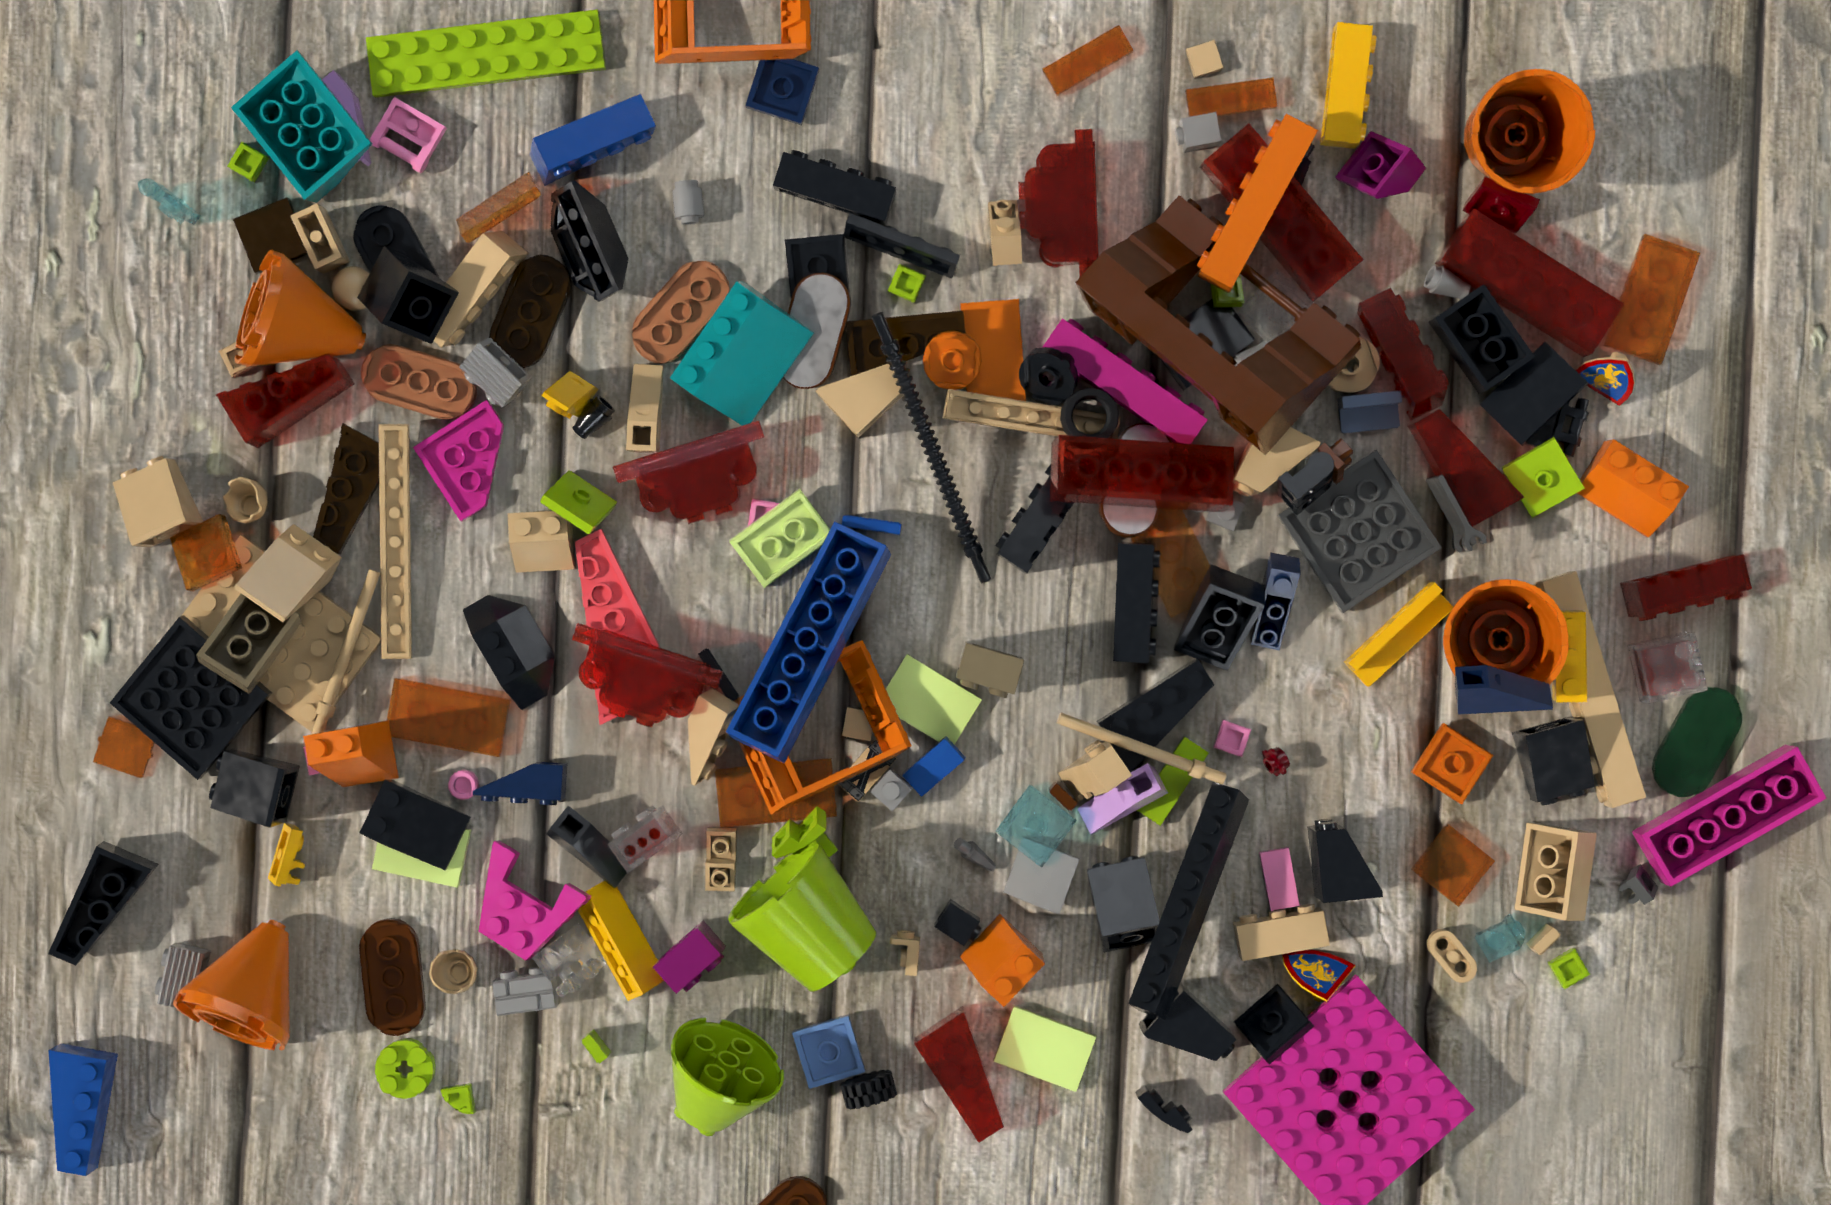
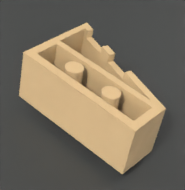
(1095, 771)

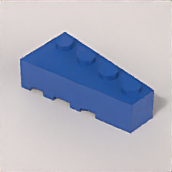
(591, 139)
(80, 1104)

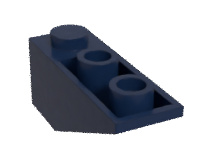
(1280, 588)
(1496, 690)
(536, 781)

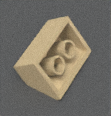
(1555, 872)

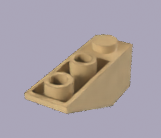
(645, 409)
(708, 733)

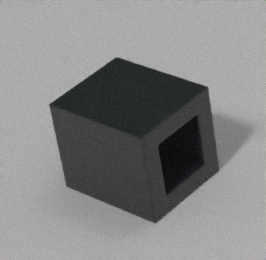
(958, 923)

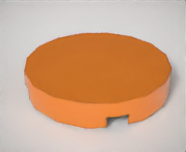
(952, 360)

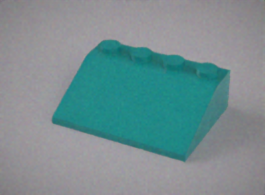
(303, 127)
(742, 354)

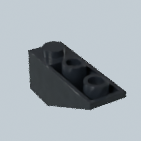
(587, 845)

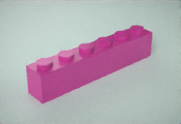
(1126, 385)

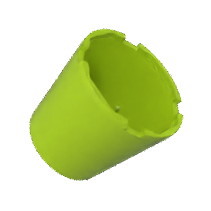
(805, 919)

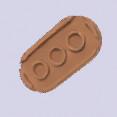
(679, 312)
(418, 382)

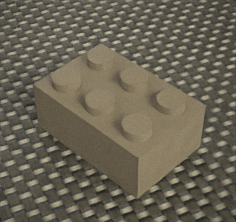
(246, 643)
(990, 669)

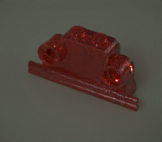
(1063, 203)
(696, 475)
(641, 676)

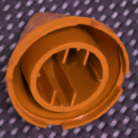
(292, 318)
(245, 990)

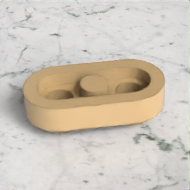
(1451, 955)

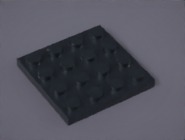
(184, 703)

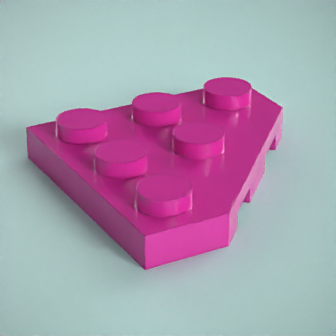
(464, 458)

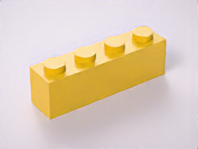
(1346, 85)

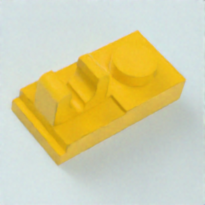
(284, 860)

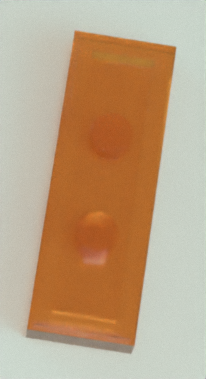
(1087, 60)
(1232, 98)

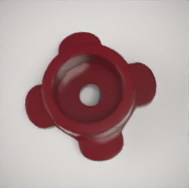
(1276, 761)

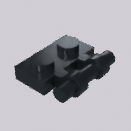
(1554, 427)

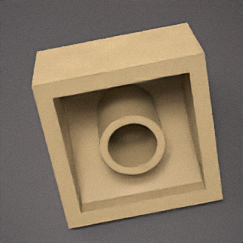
(540, 541)

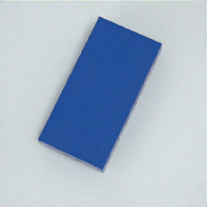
(871, 524)
(933, 766)

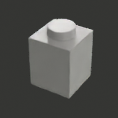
(1198, 132)
(891, 789)

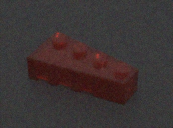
(1403, 352)
(284, 398)
(1470, 475)

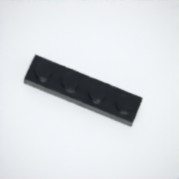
(900, 245)

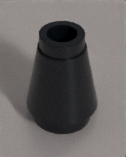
(593, 417)

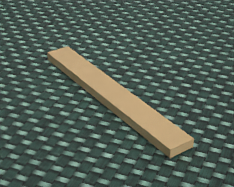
(395, 541)

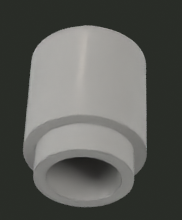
(688, 202)

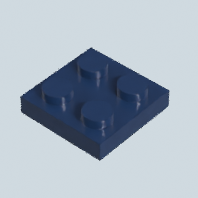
(783, 89)

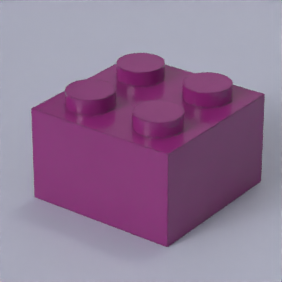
(689, 957)

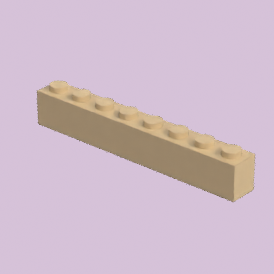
(1605, 731)

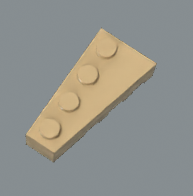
(477, 281)

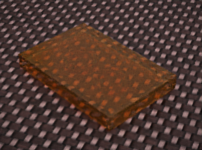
(498, 207)

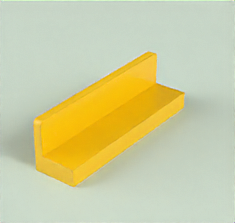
(1399, 634)
(620, 940)

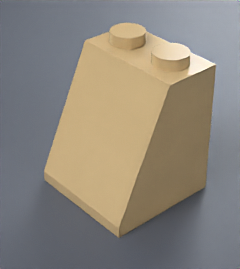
(862, 397)
(1259, 471)
(155, 502)

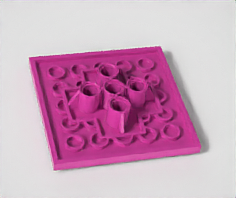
(1408, 1100)

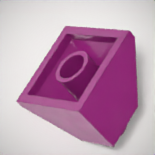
(1381, 167)

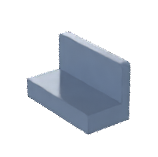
(1369, 411)

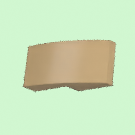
(720, 859)

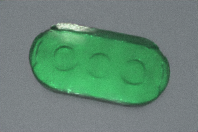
(1697, 742)

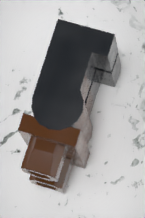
(1316, 477)

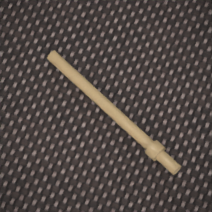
(326, 707)
(1194, 768)

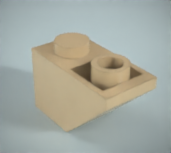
(1005, 232)

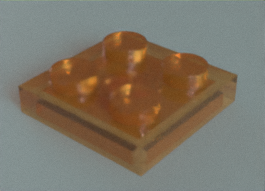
(205, 552)

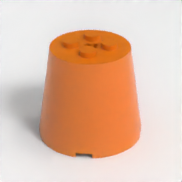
(1550, 126)
(1532, 629)

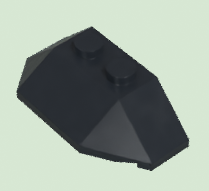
(588, 241)
(512, 647)

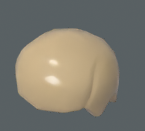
(347, 286)
(245, 500)
(453, 971)

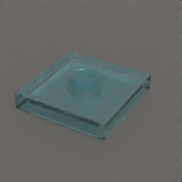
(1036, 825)

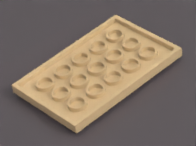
(308, 658)

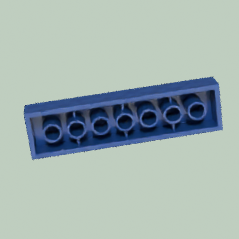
(809, 642)

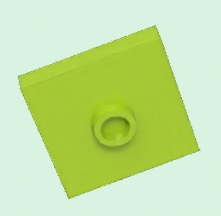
(1543, 477)
(578, 502)

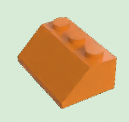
(1631, 488)

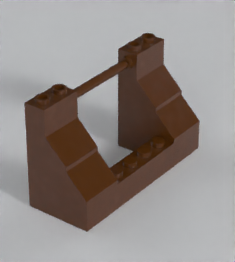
(1264, 392)

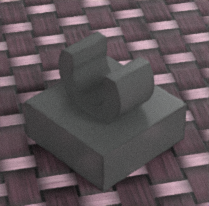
(1641, 884)

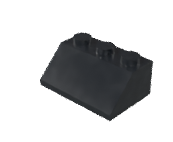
(1481, 339)

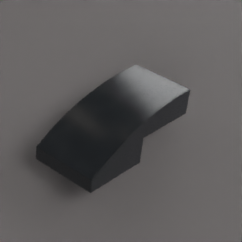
(1170, 1114)

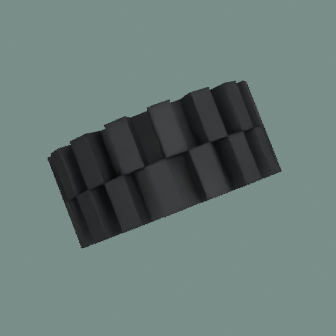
(868, 1089)

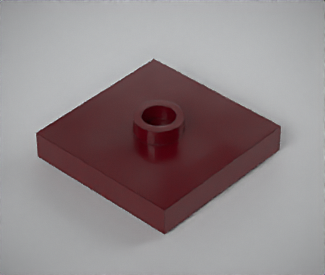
(1501, 204)

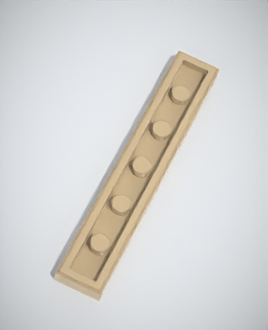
(1018, 414)

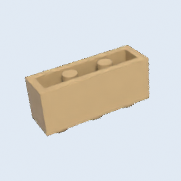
(1281, 932)

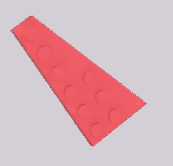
(608, 597)

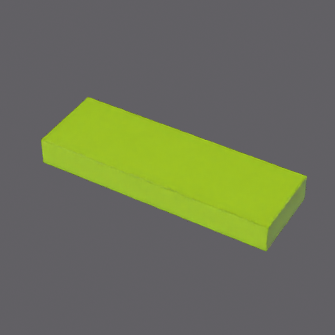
(1174, 780)

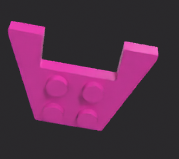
(515, 916)

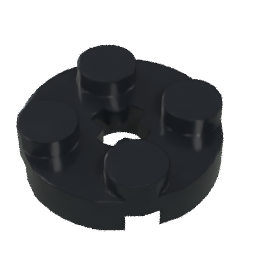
(1059, 365)

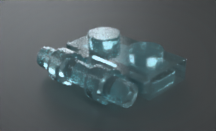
(170, 203)

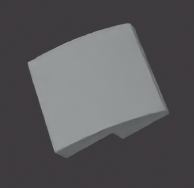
(1042, 885)

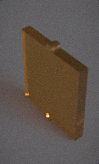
(124, 748)

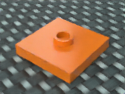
(1452, 763)

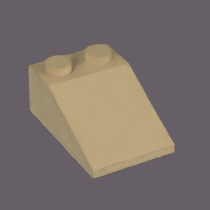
(289, 573)

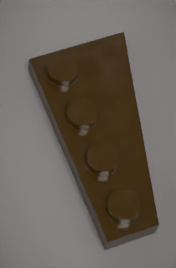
(911, 332)
(348, 488)

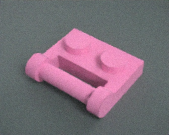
(414, 127)

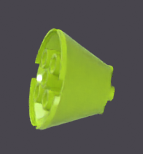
(721, 1073)

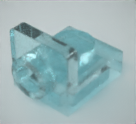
(1501, 938)

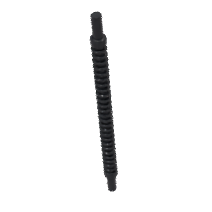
(891, 348)

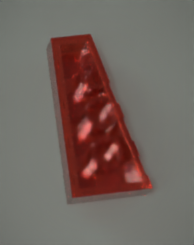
(1685, 587)
(957, 1065)

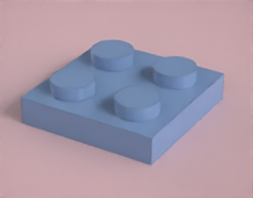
(828, 1051)

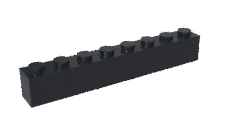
(1189, 901)

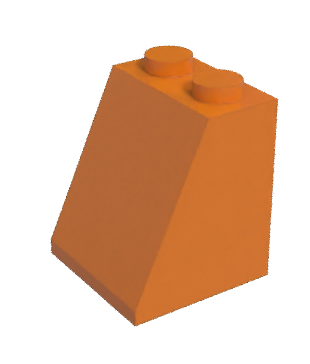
(353, 754)
(1002, 960)

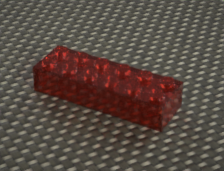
(1298, 229)
(1530, 283)
(1141, 473)

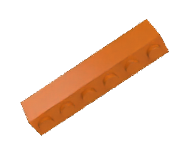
(1257, 203)

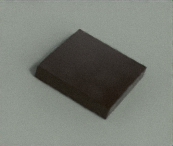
(269, 230)

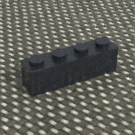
(834, 187)
(1135, 602)

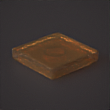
(1452, 865)

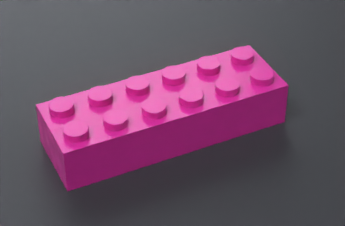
(1729, 815)

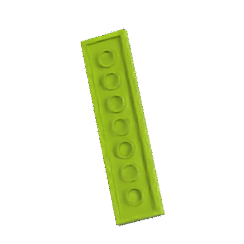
(485, 53)

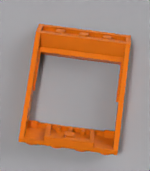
(676, 35)
(779, 780)

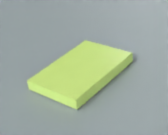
(781, 538)
(930, 700)
(398, 863)
(1044, 1048)

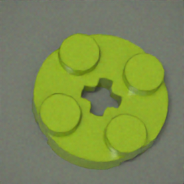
(391, 1079)

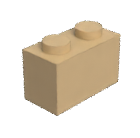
(320, 238)

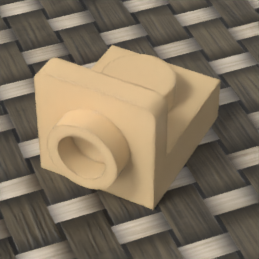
(909, 956)

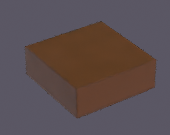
(1062, 796)

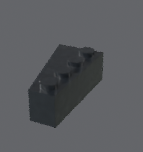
(1032, 527)
(1157, 709)
(102, 894)

